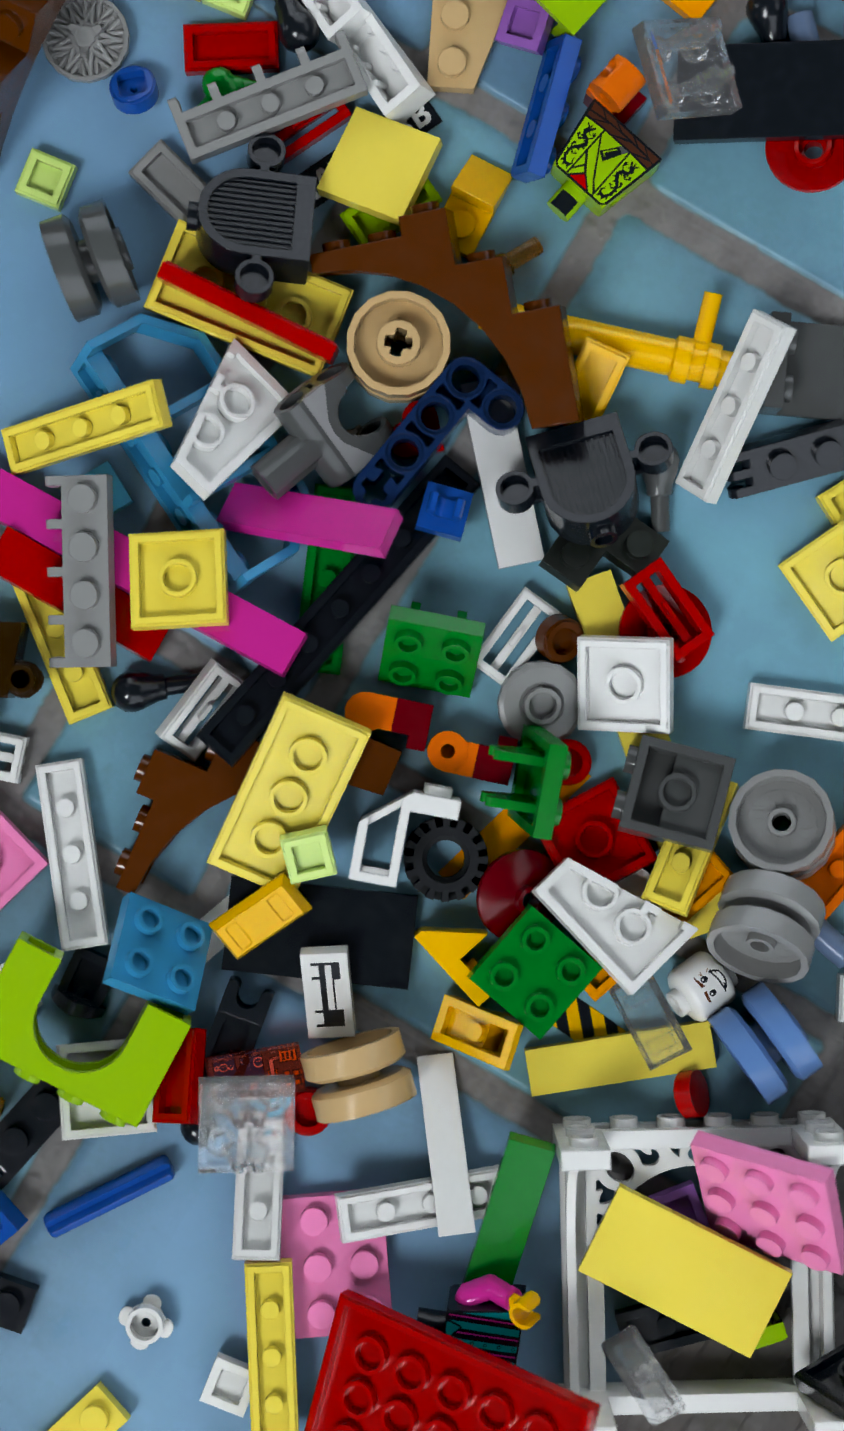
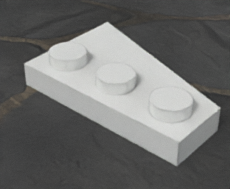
(230, 421)
(614, 926)

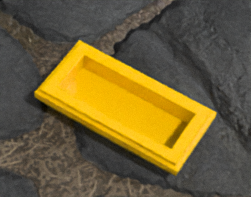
(598, 375)
(260, 916)

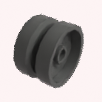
(95, 259)

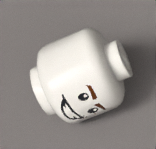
(700, 987)

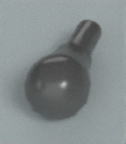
(659, 489)

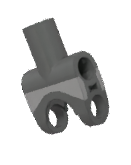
(317, 436)

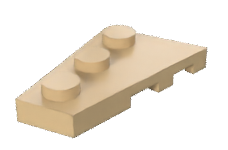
(461, 42)

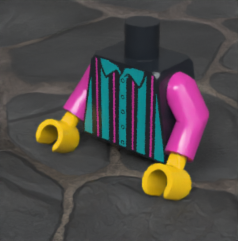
(486, 1315)

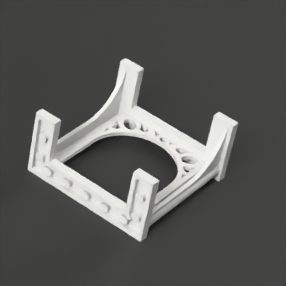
(583, 1159)

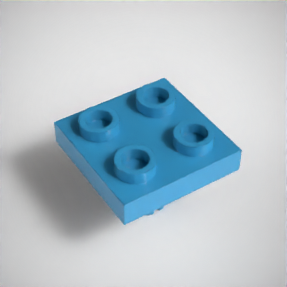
(158, 954)

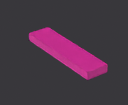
(311, 520)

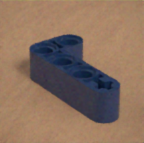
(429, 441)

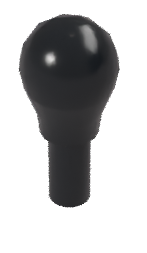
(768, 19)
(296, 25)
(139, 690)

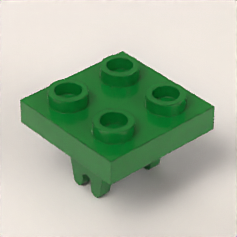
(431, 650)
(539, 771)
(534, 971)

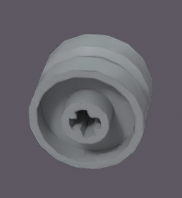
(778, 797)
(766, 926)

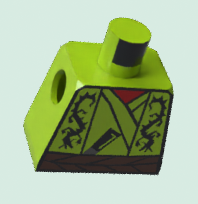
(599, 164)

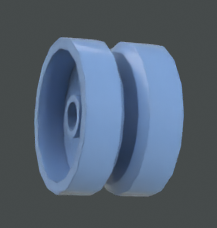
(765, 1042)

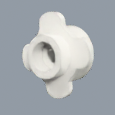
(142, 1335)

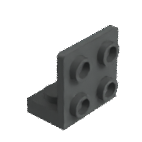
(810, 375)

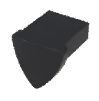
(81, 987)

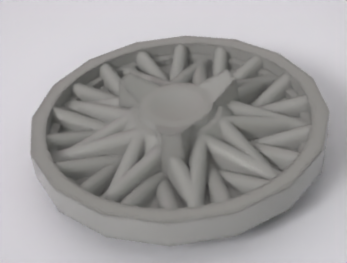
(87, 40)
(539, 695)

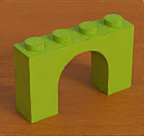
(117, 1084)

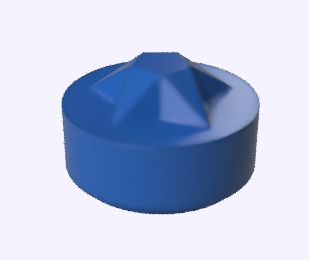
(134, 90)

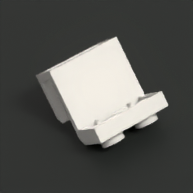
(432, 800)

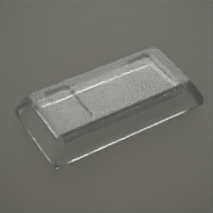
(651, 1023)

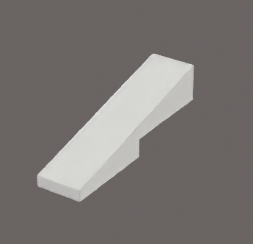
(384, 66)

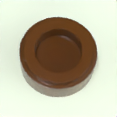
(558, 638)

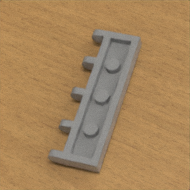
(270, 102)
(86, 570)

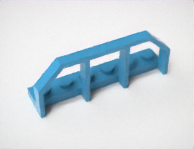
(153, 453)

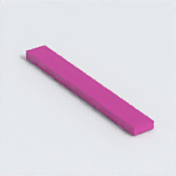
(250, 629)

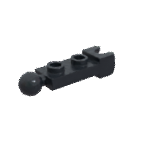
(233, 1030)

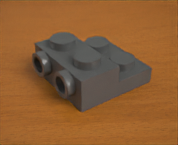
(673, 793)

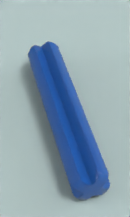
(109, 1196)

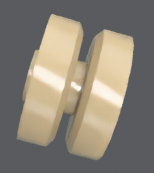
(393, 319)
(358, 1075)

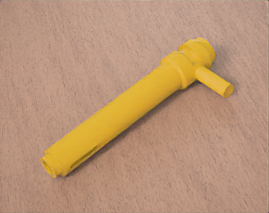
(679, 358)

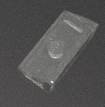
(643, 1375)

